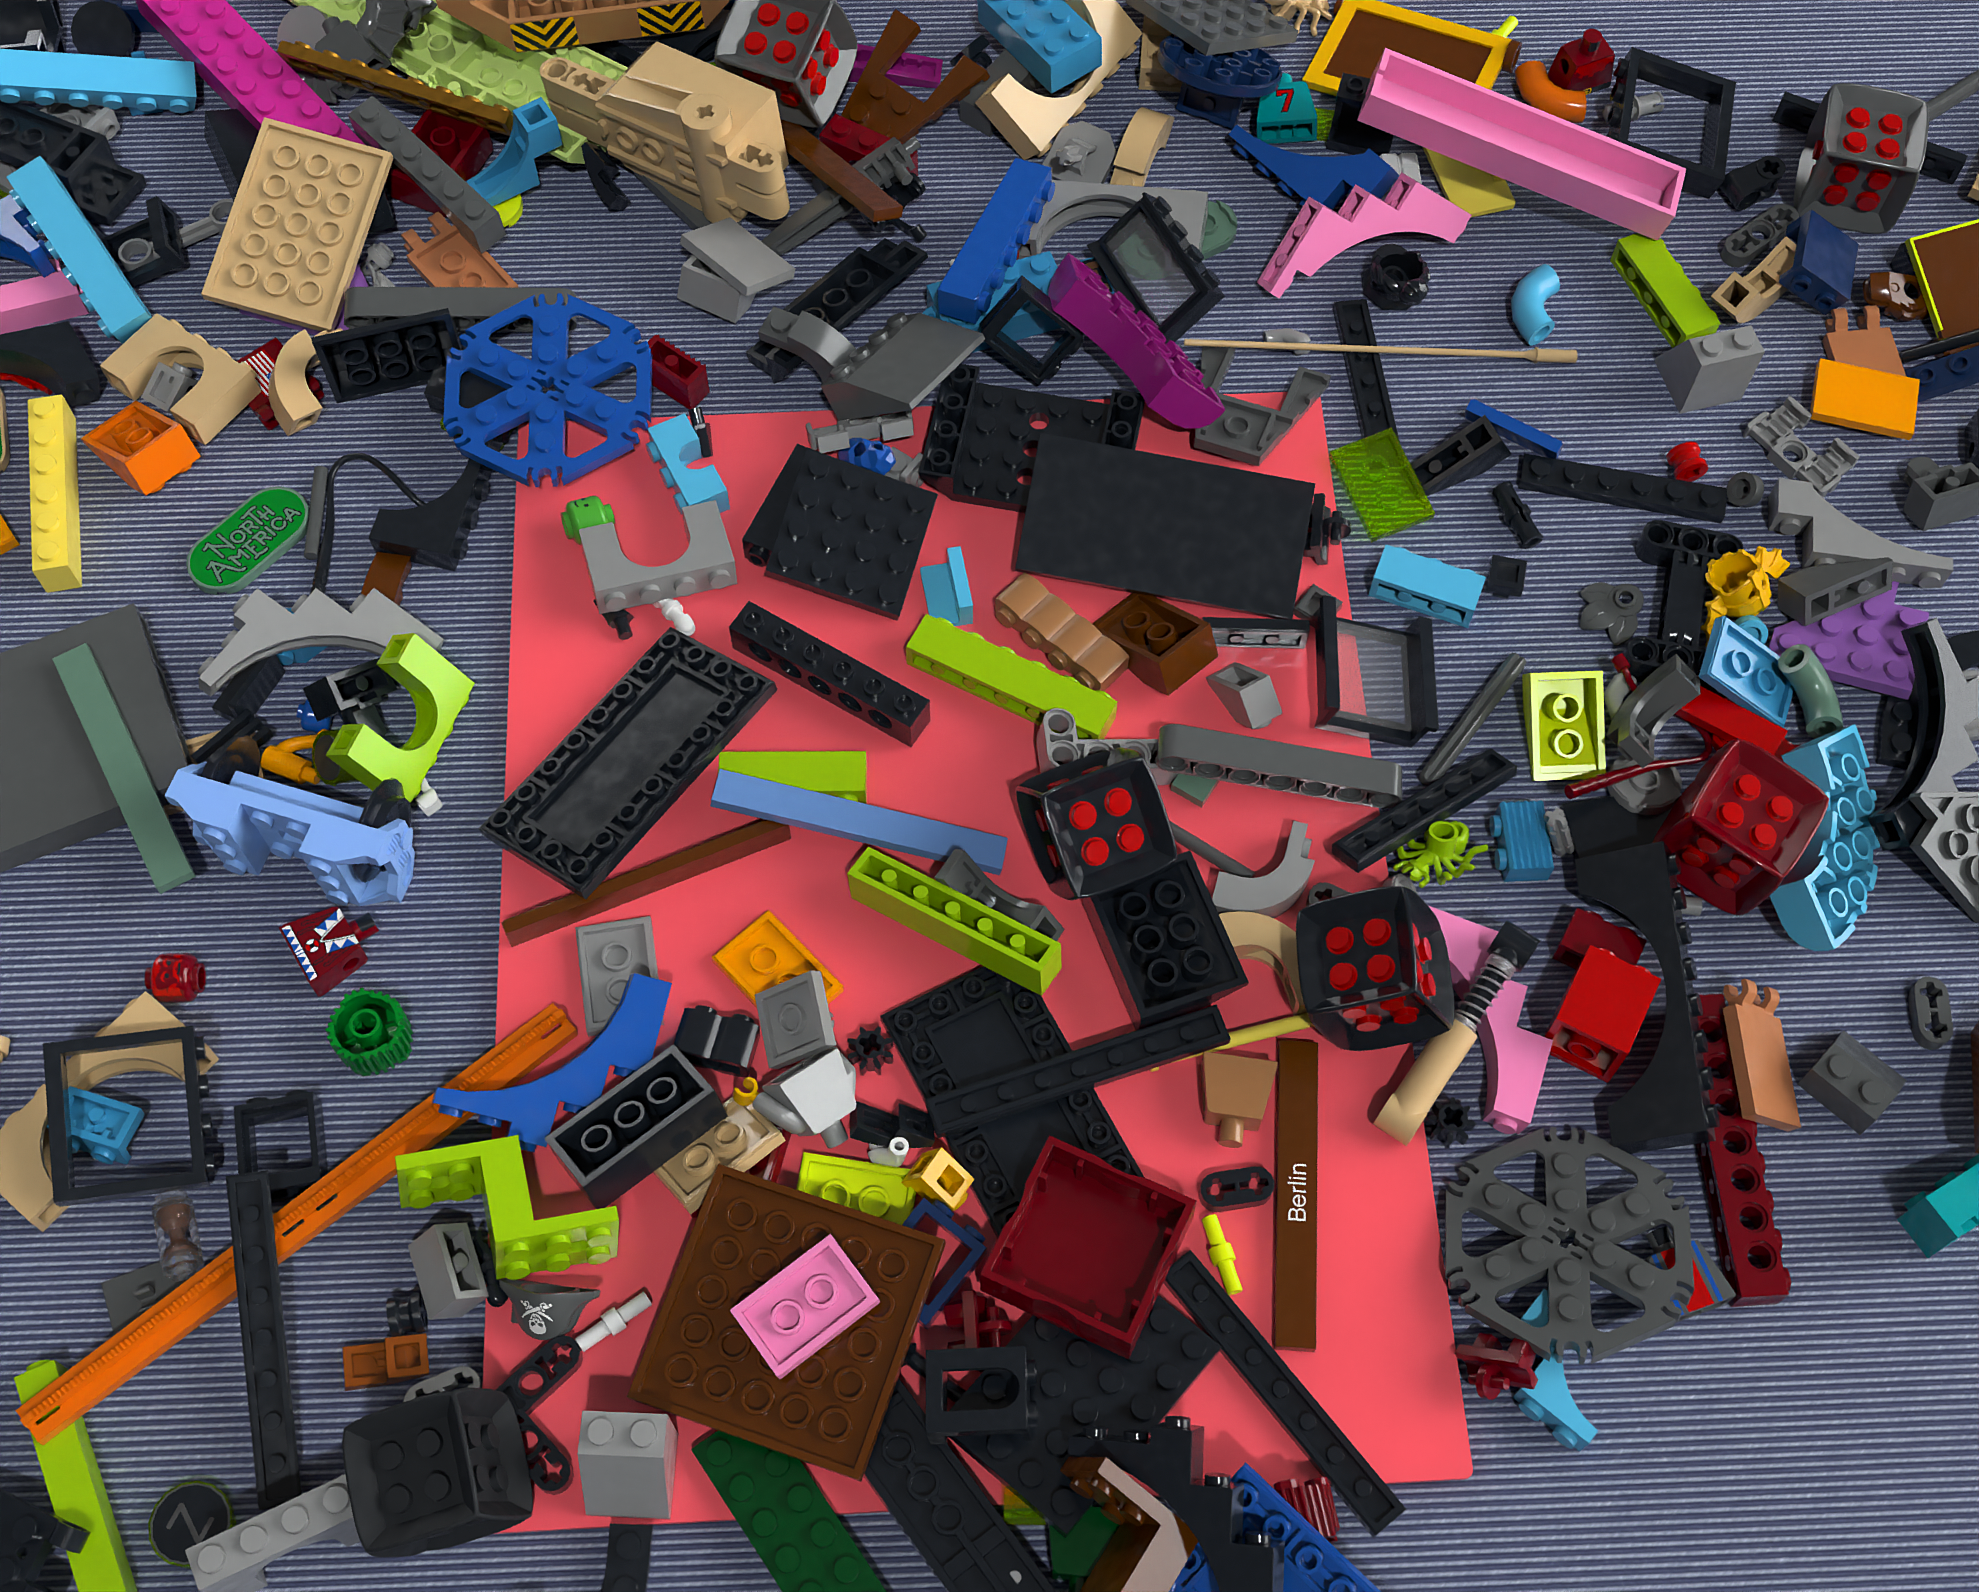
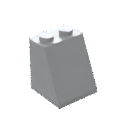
(1711, 368)
(627, 1464)

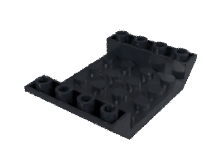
(984, 429)

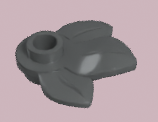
(1609, 613)

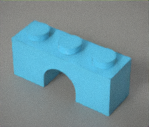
(676, 446)

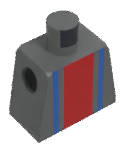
(1710, 1285)

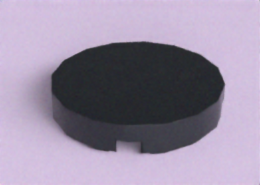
(103, 30)

